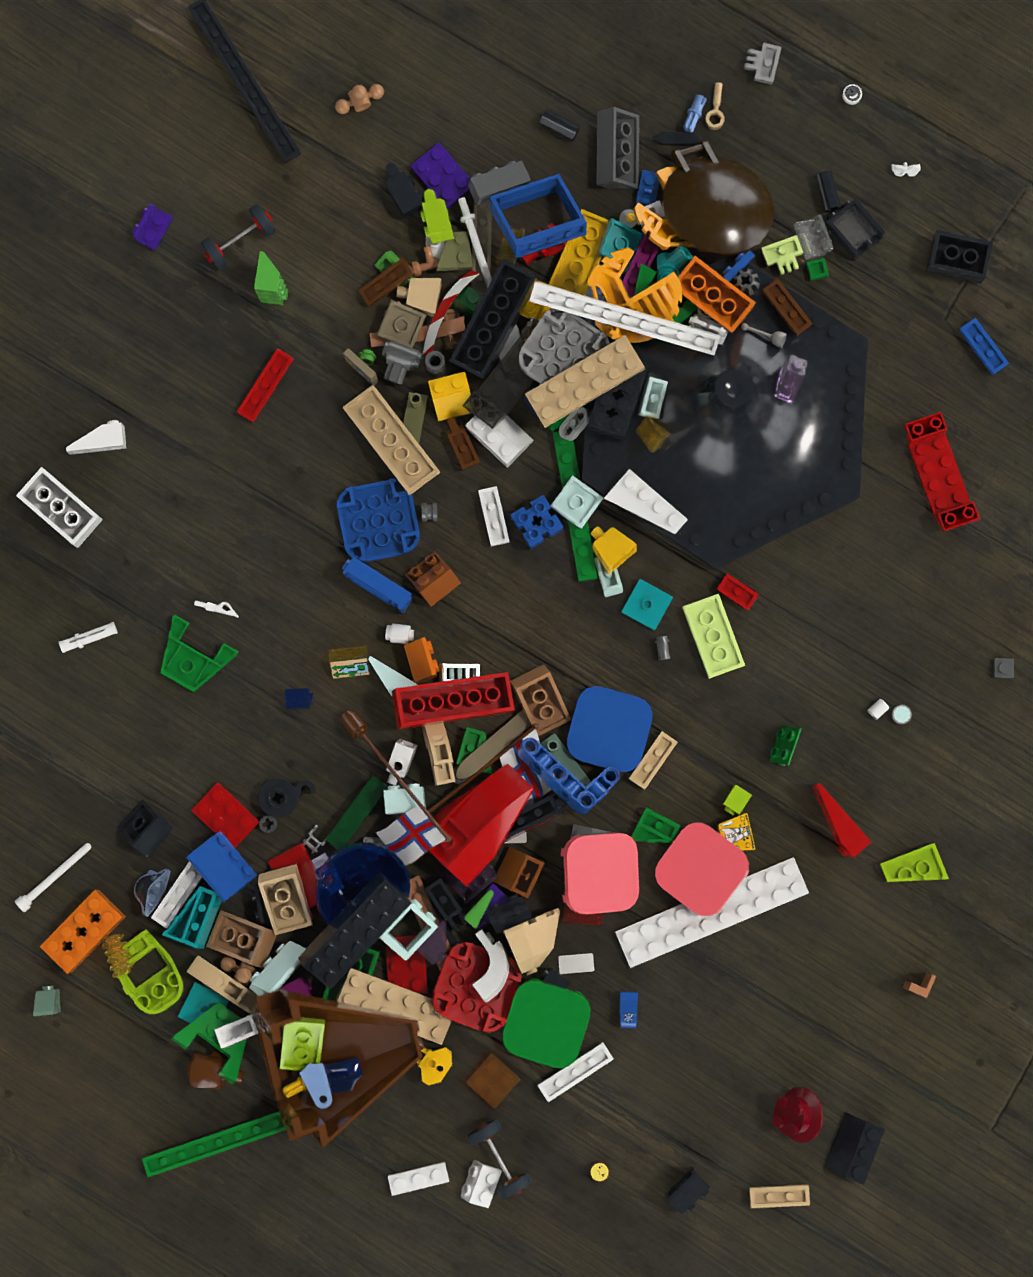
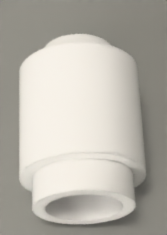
(399, 633)

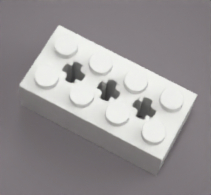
(47, 509)

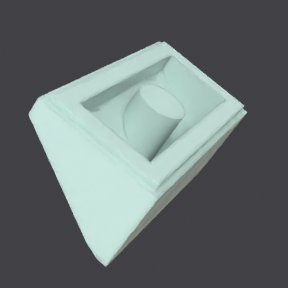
(652, 397)

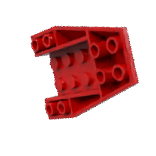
(480, 822)

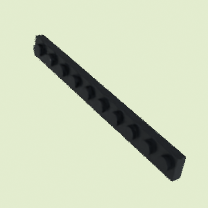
(244, 80)

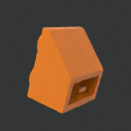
(420, 660)

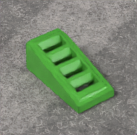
(476, 913)

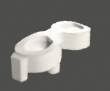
(900, 170)

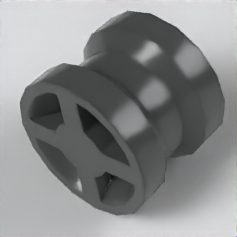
(429, 512)

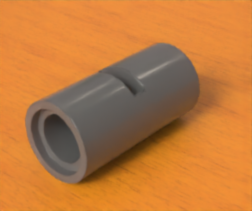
(435, 371)

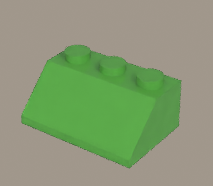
(269, 283)

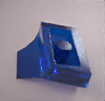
(343, 1074)

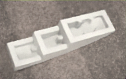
(237, 1030)

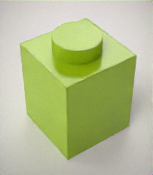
(736, 800)

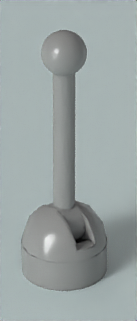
(777, 338)

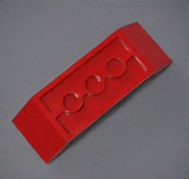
(939, 472)

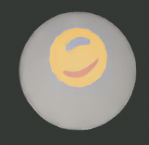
(628, 218)

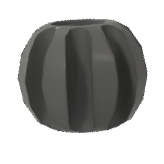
(746, 276)

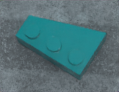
(196, 919)

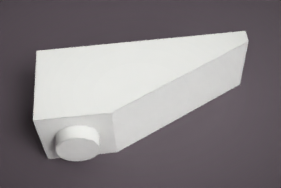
(104, 438)

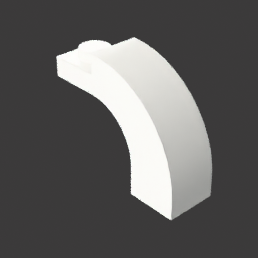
(498, 970)

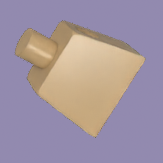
(422, 294)

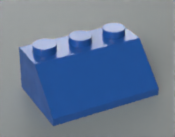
(222, 866)

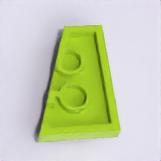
(915, 866)

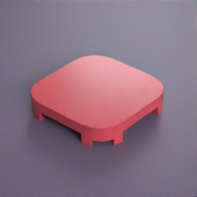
(702, 869)
(600, 873)

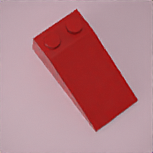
(844, 830)

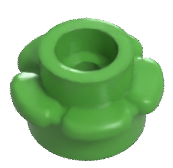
(367, 356)

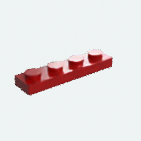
(265, 385)

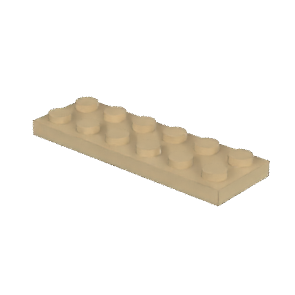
(585, 381)
(391, 440)
(377, 994)

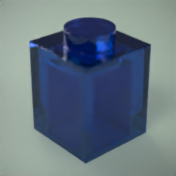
(299, 698)

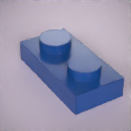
(741, 262)

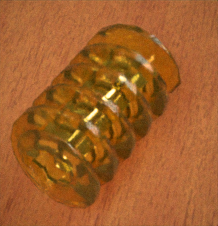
(117, 955)

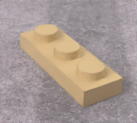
(653, 760)
(779, 1196)

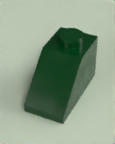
(466, 301)

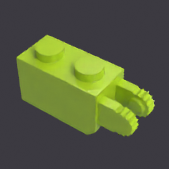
(436, 217)

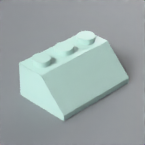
(277, 969)

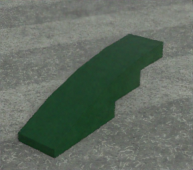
(356, 813)

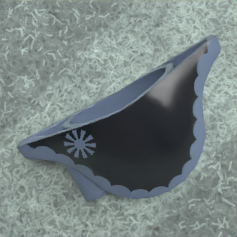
(150, 889)

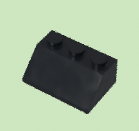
(854, 1148)

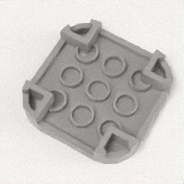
(558, 344)

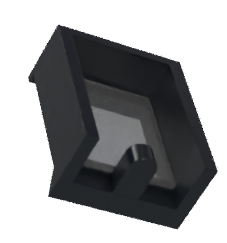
(854, 228)

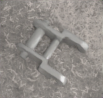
(314, 849)

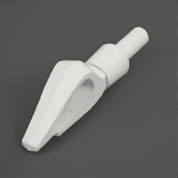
(217, 608)

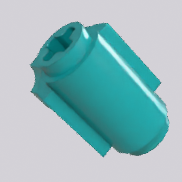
(673, 261)

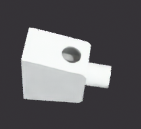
(403, 753)

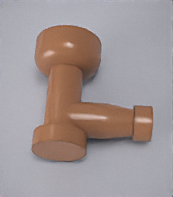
(431, 262)

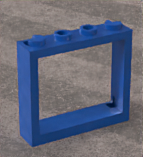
(545, 238)

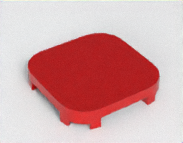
(458, 999)

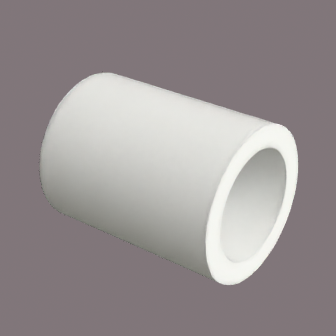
(878, 709)

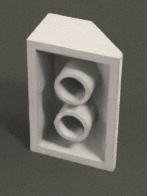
(503, 441)

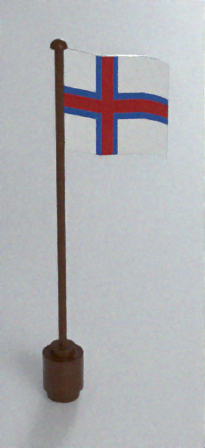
(510, 756)
(413, 831)

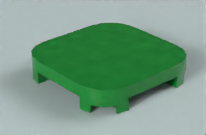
(546, 1023)

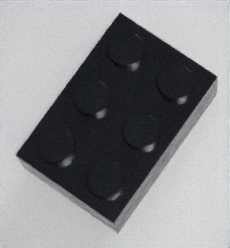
(959, 256)

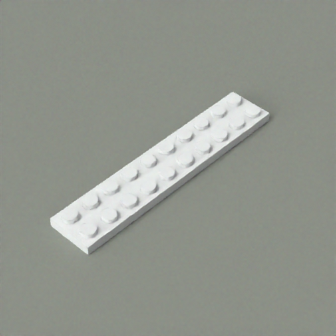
(682, 926)

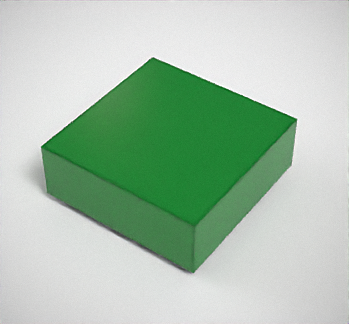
(817, 269)

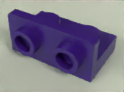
(152, 227)

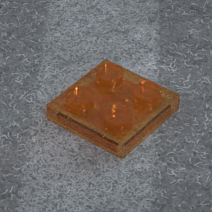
(493, 1080)

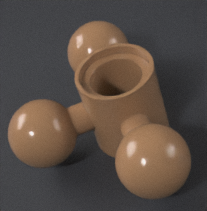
(359, 98)
(243, 972)

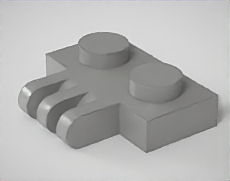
(763, 62)

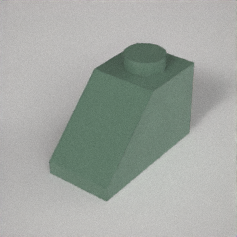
(47, 1001)

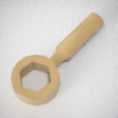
(716, 102)

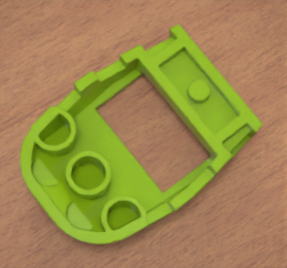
(162, 988)

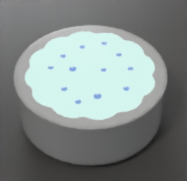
(901, 714)

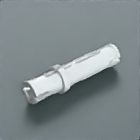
(87, 637)

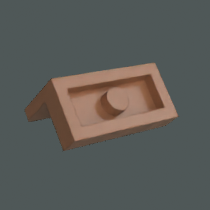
(922, 990)

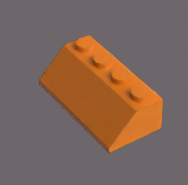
(715, 294)

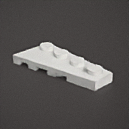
(639, 498)

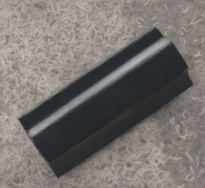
(559, 125)
(828, 191)

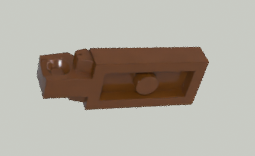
(462, 445)

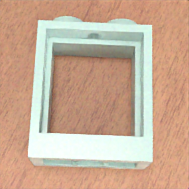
(406, 952)

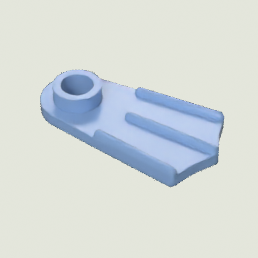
(317, 1084)

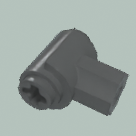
(400, 360)

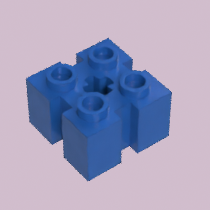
(548, 525)

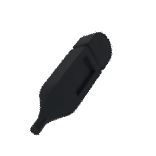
(675, 138)

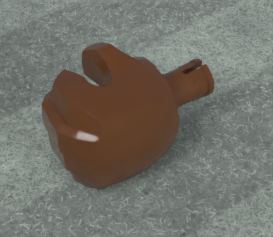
(204, 1070)

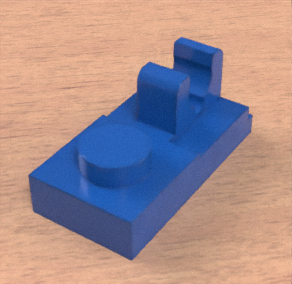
(648, 188)

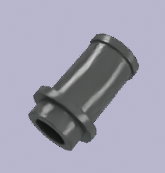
(663, 648)

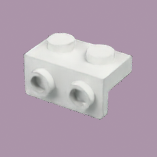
(480, 1184)

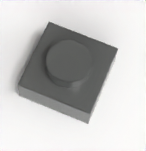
(1003, 668)

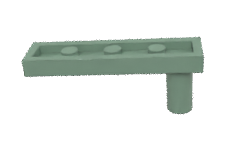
(559, 751)

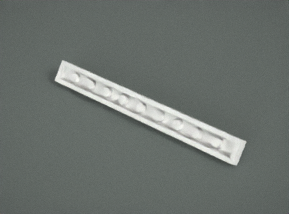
(624, 318)

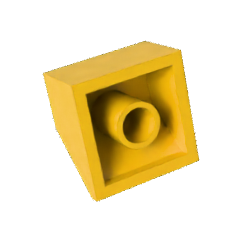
(449, 395)

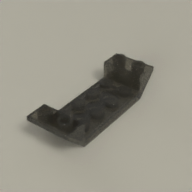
(503, 386)

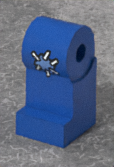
(628, 1009)

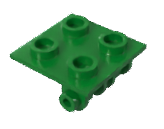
(785, 745)

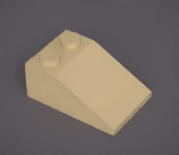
(285, 899)

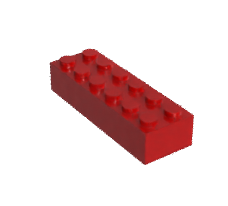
(452, 700)

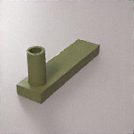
(415, 414)

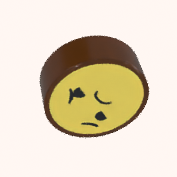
(599, 1171)

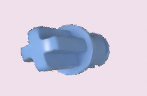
(694, 113)

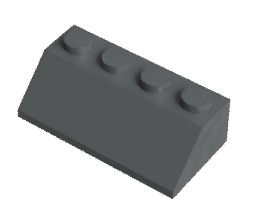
(617, 149)

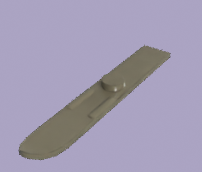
(493, 746)

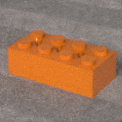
(70, 931)

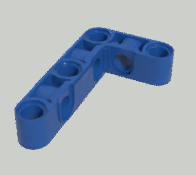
(567, 785)

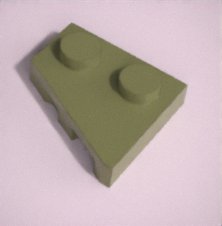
(456, 254)

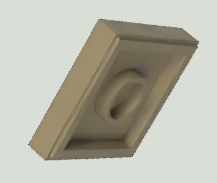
(401, 324)
(362, 368)

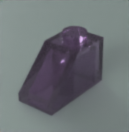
(790, 378)
(435, 945)

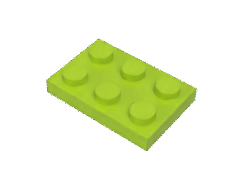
(302, 1043)

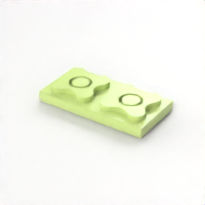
(713, 636)

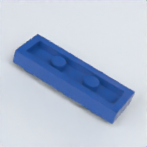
(983, 346)

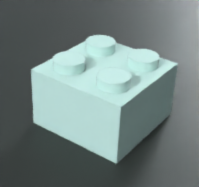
(399, 801)

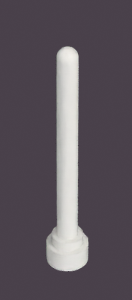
(24, 902)

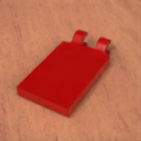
(299, 856)

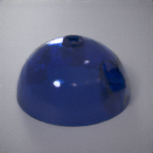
(360, 859)

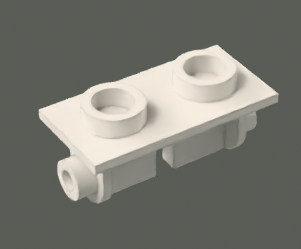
(709, 326)

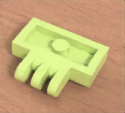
(783, 254)

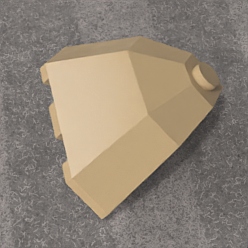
(533, 940)

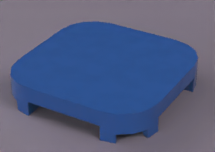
(378, 521)
(609, 729)

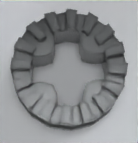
(263, 820)

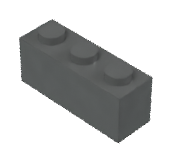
(498, 181)

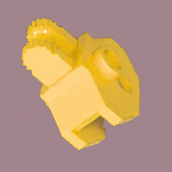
(429, 1064)

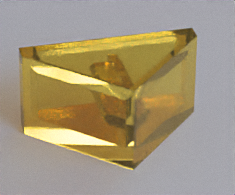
(652, 434)

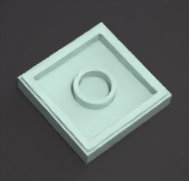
(576, 502)

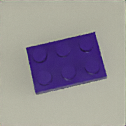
(442, 175)

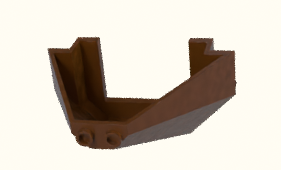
(382, 1040)

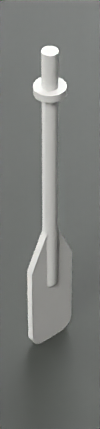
(468, 219)

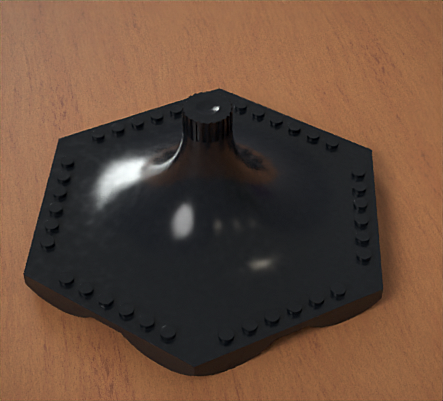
(736, 453)

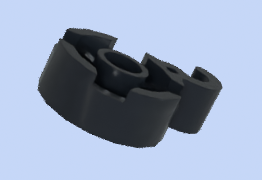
(290, 796)

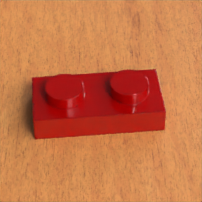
(737, 592)

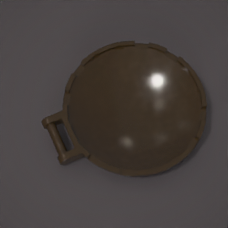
(716, 203)

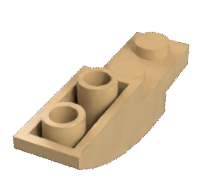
(439, 752)
(223, 984)

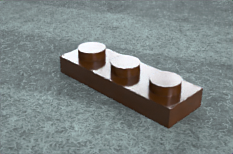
(386, 282)
(787, 307)

